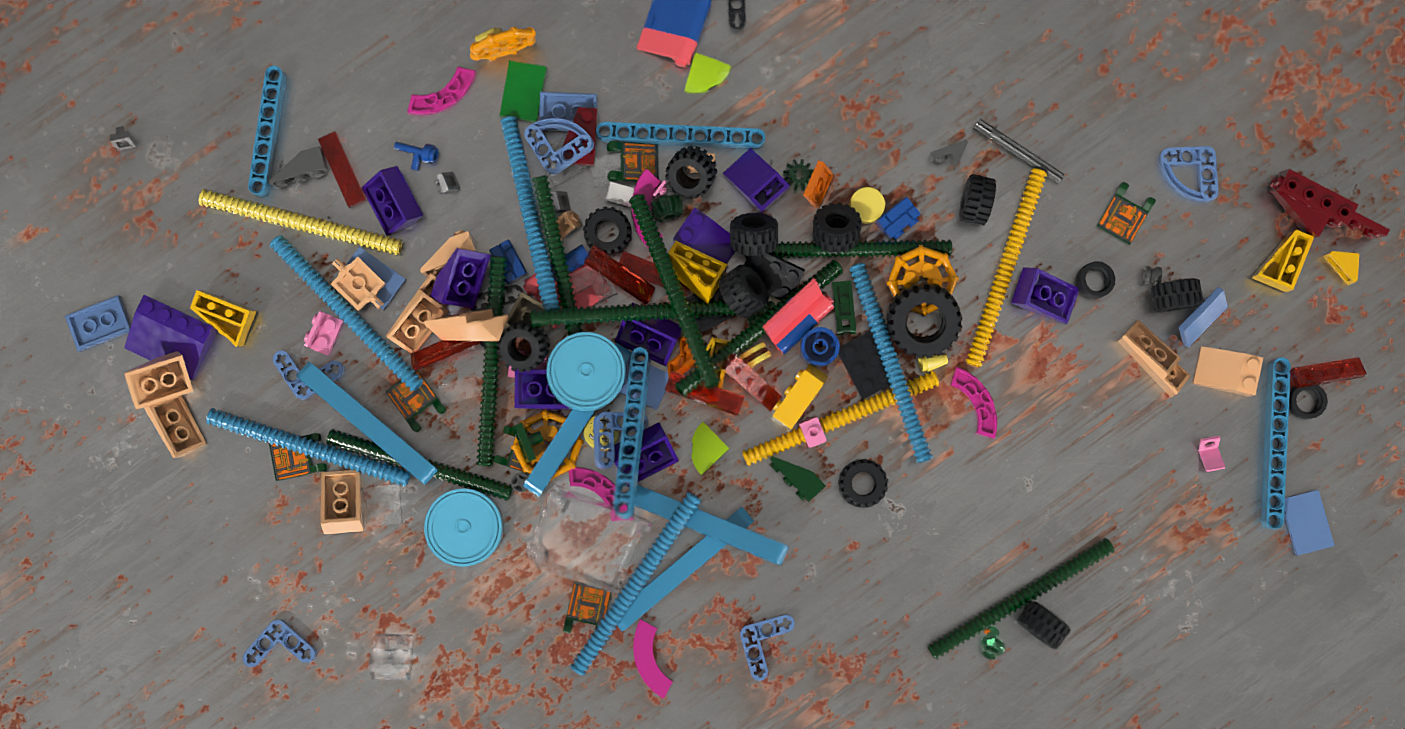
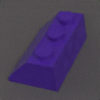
(392, 200)
(655, 336)
(655, 452)

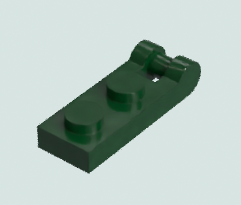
(844, 307)

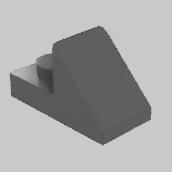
(952, 151)

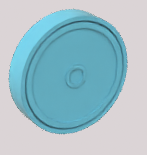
(585, 371)
(463, 527)

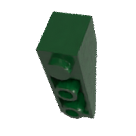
(802, 479)

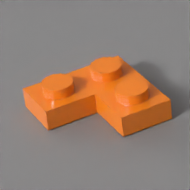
(682, 361)

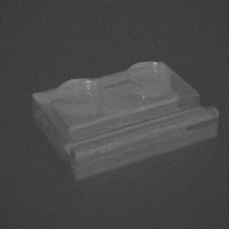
(603, 166)

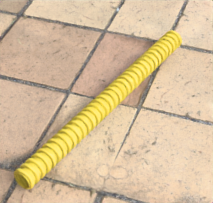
(300, 221)

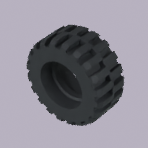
(942, 337)

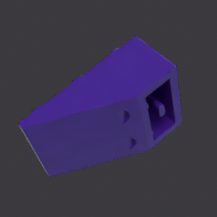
(756, 180)

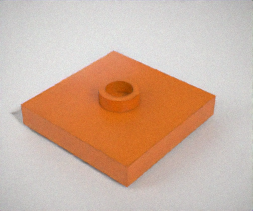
(818, 184)

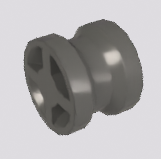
(1152, 275)
(517, 483)

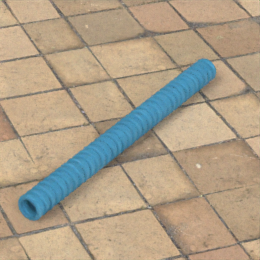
(529, 213)
(346, 313)
(891, 363)
(307, 447)
(635, 584)

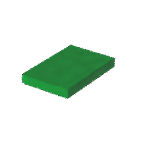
(523, 91)

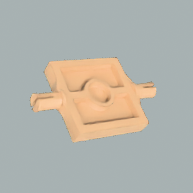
(358, 283)

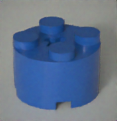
(810, 353)

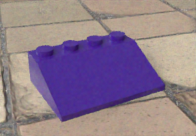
(164, 330)

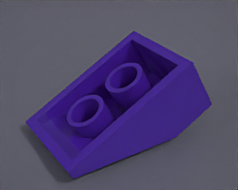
(705, 236)
(461, 278)
(1045, 294)
(534, 391)

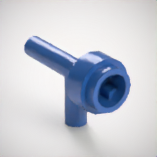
(428, 153)

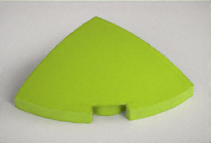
(705, 73)
(706, 448)

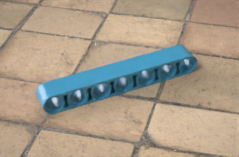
(267, 122)

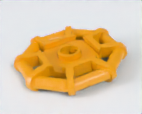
(502, 43)
(924, 269)
(548, 432)

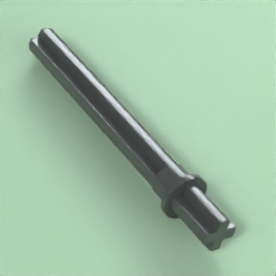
(1018, 150)

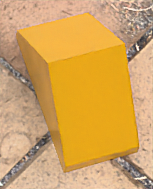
(1345, 264)

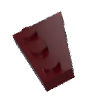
(586, 119)

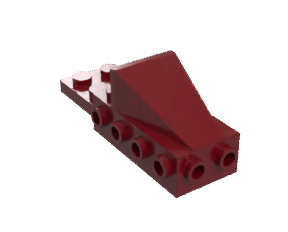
(1315, 206)

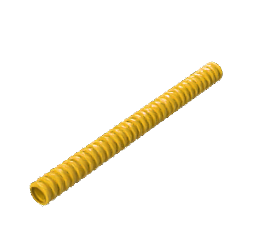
(1006, 267)
(839, 418)

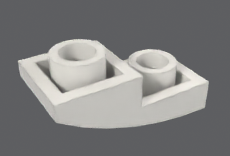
(619, 194)

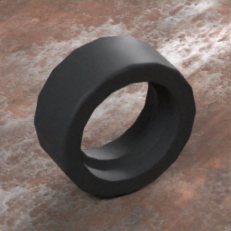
(1107, 272)
(1321, 407)

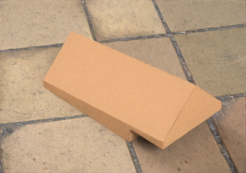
(469, 326)
(410, 329)
(1155, 358)
(176, 426)

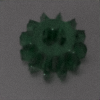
(792, 177)
(667, 208)

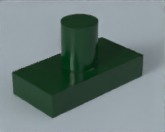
(526, 441)

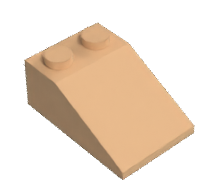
(460, 240)
(1228, 371)
(158, 380)
(341, 502)

